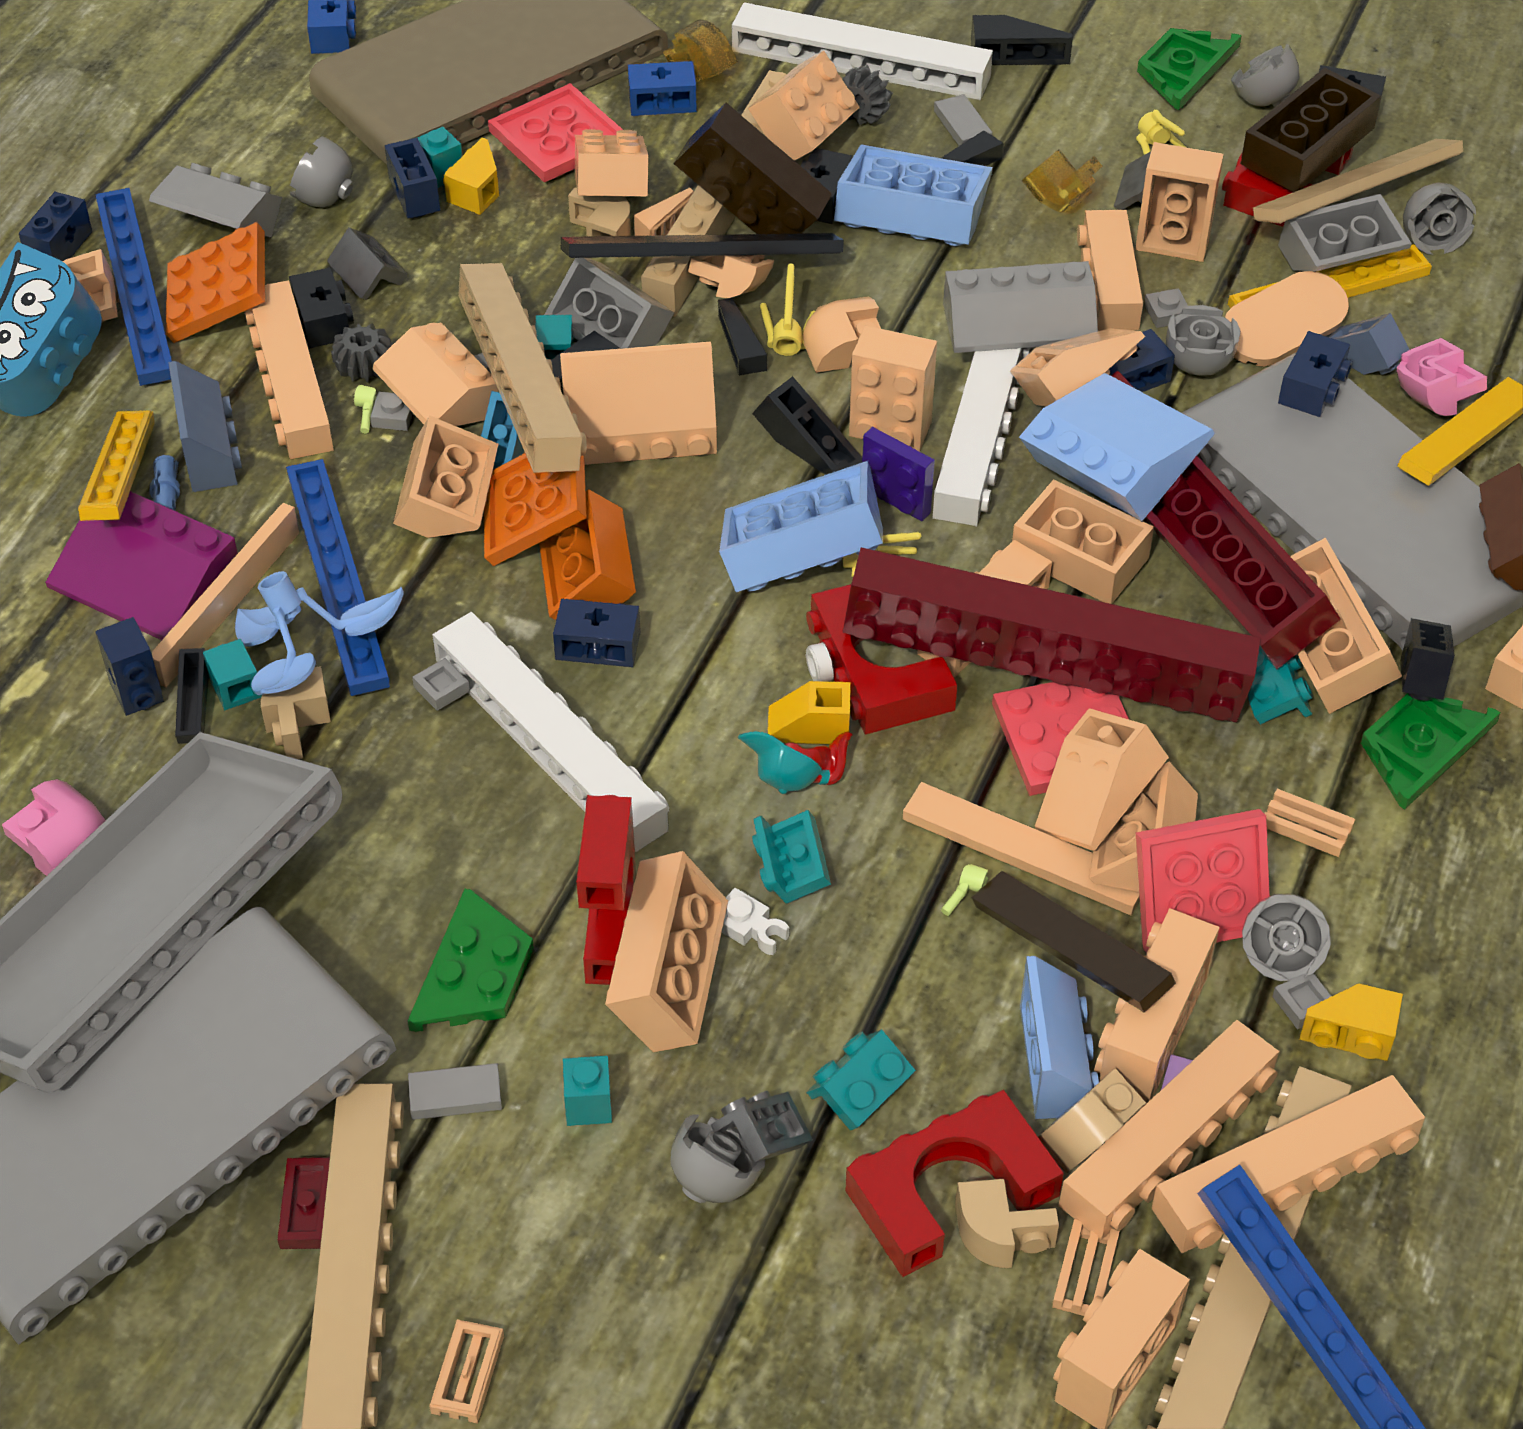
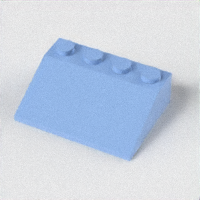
(912, 194)
(1116, 443)
(801, 528)

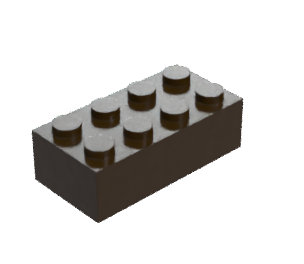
(1310, 130)
(751, 175)

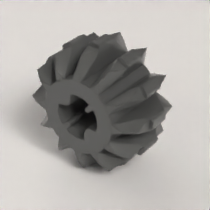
(868, 93)
(358, 350)

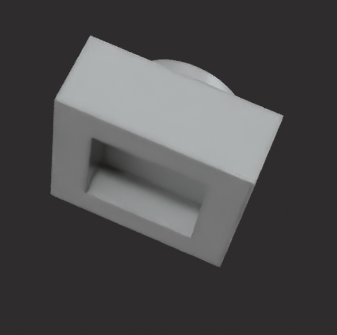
(1163, 305)
(390, 412)
(441, 684)
(1298, 995)

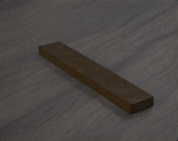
(1074, 941)

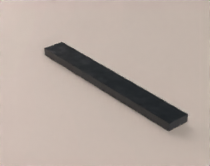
(701, 245)

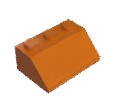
(589, 558)

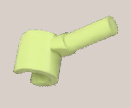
(365, 398)
(972, 879)

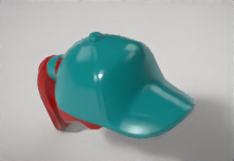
(793, 767)

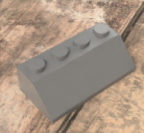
(1019, 306)

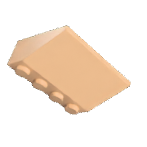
(643, 401)

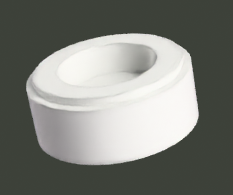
(819, 663)

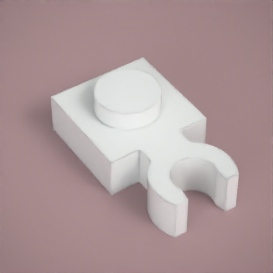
(749, 919)

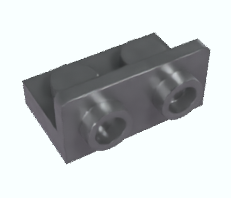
(765, 1124)

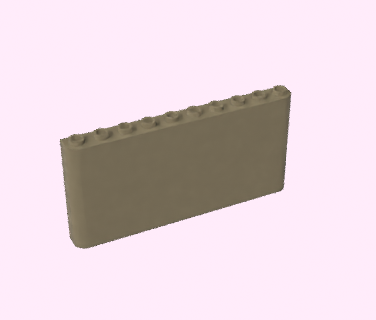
(478, 64)

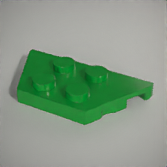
(1184, 62)
(1422, 741)
(473, 968)

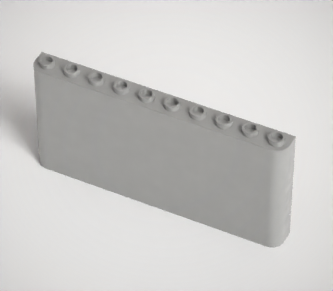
(1338, 479)
(147, 898)
(170, 1112)

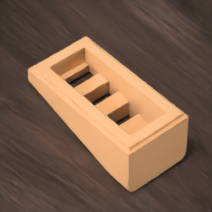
(659, 217)

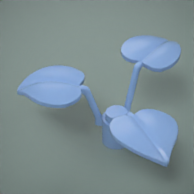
(283, 605)

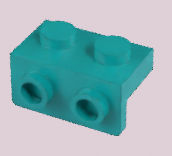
(1278, 690)
(791, 856)
(861, 1077)

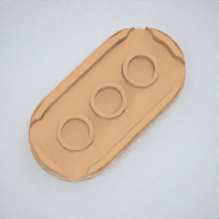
(1282, 314)

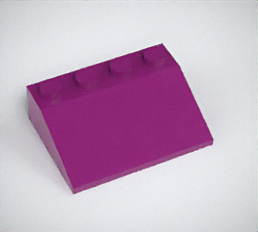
(142, 565)

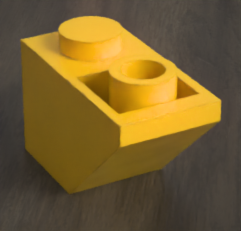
(473, 179)
(811, 713)
(1355, 1021)

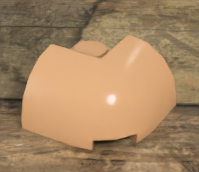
(731, 273)
(97, 279)
(835, 330)

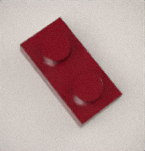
(303, 1203)

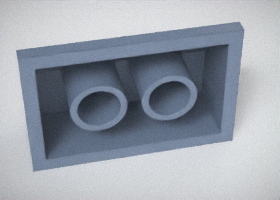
(204, 429)

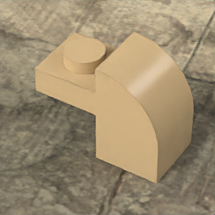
(600, 214)
(293, 709)
(1091, 1120)
(993, 1231)

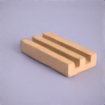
(1310, 818)
(1077, 1231)
(457, 1407)

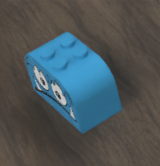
(44, 329)

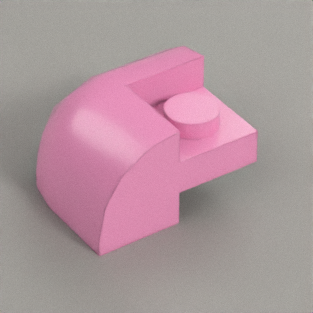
(1438, 377)
(53, 824)

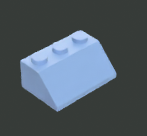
(1055, 1039)

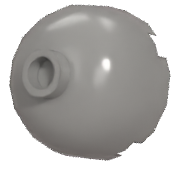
(1269, 77)
(323, 176)
(1438, 217)
(1202, 339)
(1286, 937)
(712, 1164)

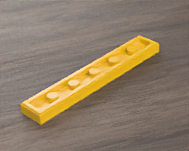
(1366, 274)
(1464, 433)
(116, 466)

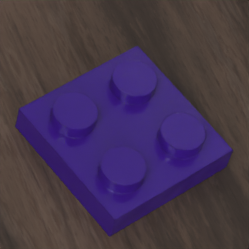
(899, 473)

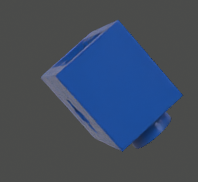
(331, 25)
(662, 88)

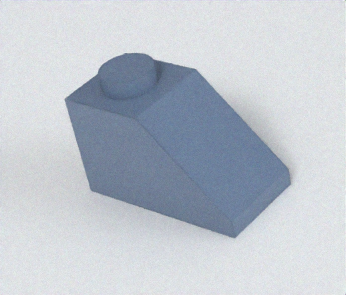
(1374, 344)

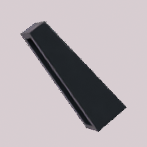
(979, 150)
(743, 344)
(191, 694)

